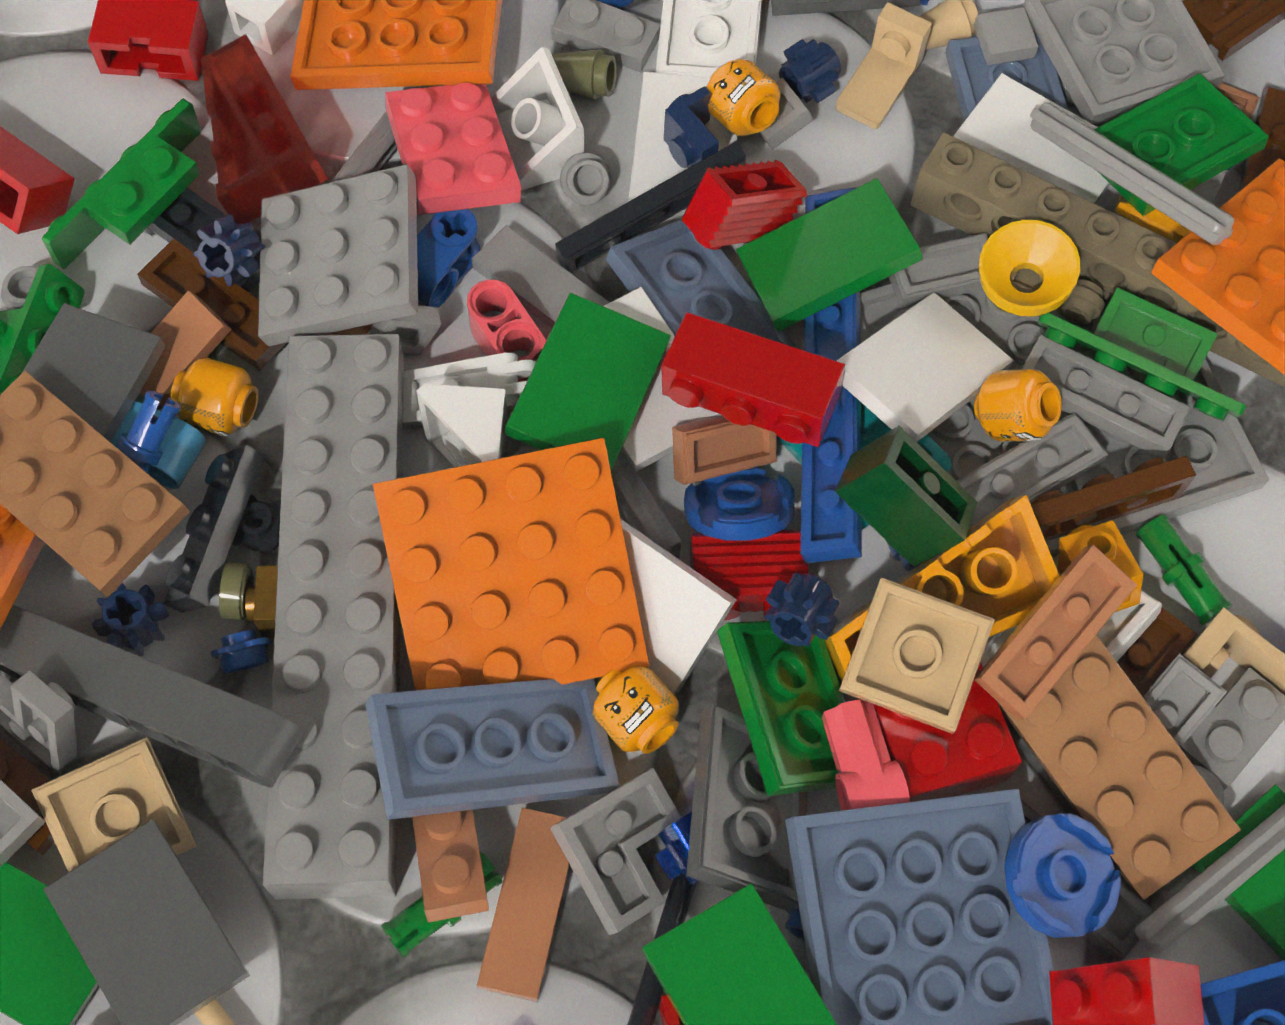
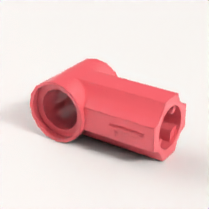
(862, 759)

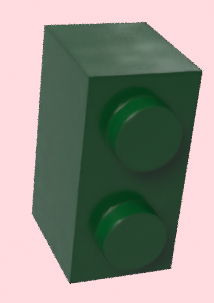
(906, 497)

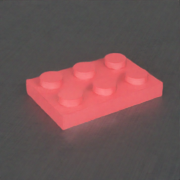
(453, 147)

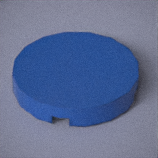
(740, 505)
(1062, 876)

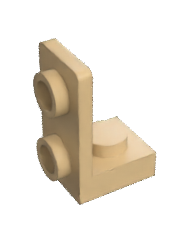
(887, 67)
(1240, 640)

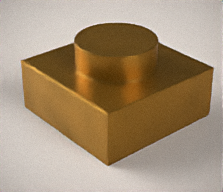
(261, 600)

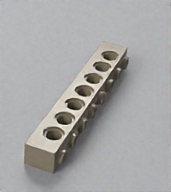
(986, 193)

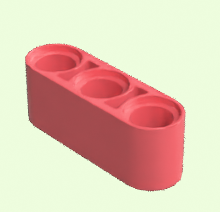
(507, 331)

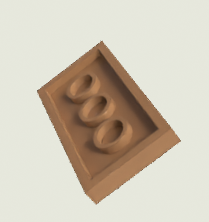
(78, 487)
(1124, 772)

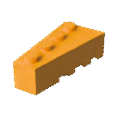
(994, 572)

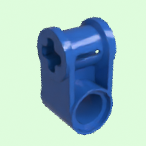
(445, 254)

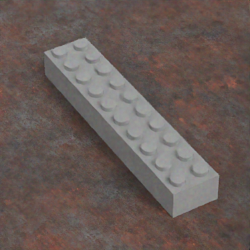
(335, 618)

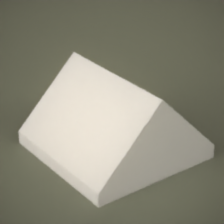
(538, 120)
(464, 422)

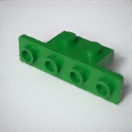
(133, 190)
(25, 327)
(1152, 343)

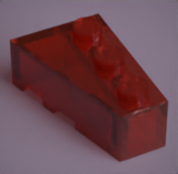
(254, 133)

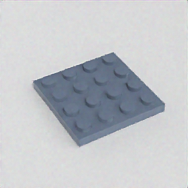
(916, 914)

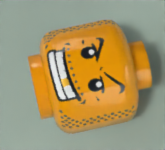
(743, 97)
(215, 396)
(1018, 405)
(636, 709)

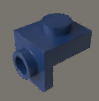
(686, 129)

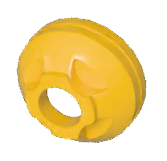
(1033, 247)

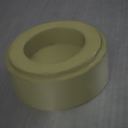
(233, 587)

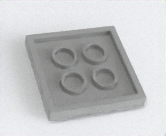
(1120, 51)
(338, 256)

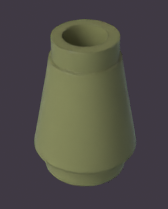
(587, 72)

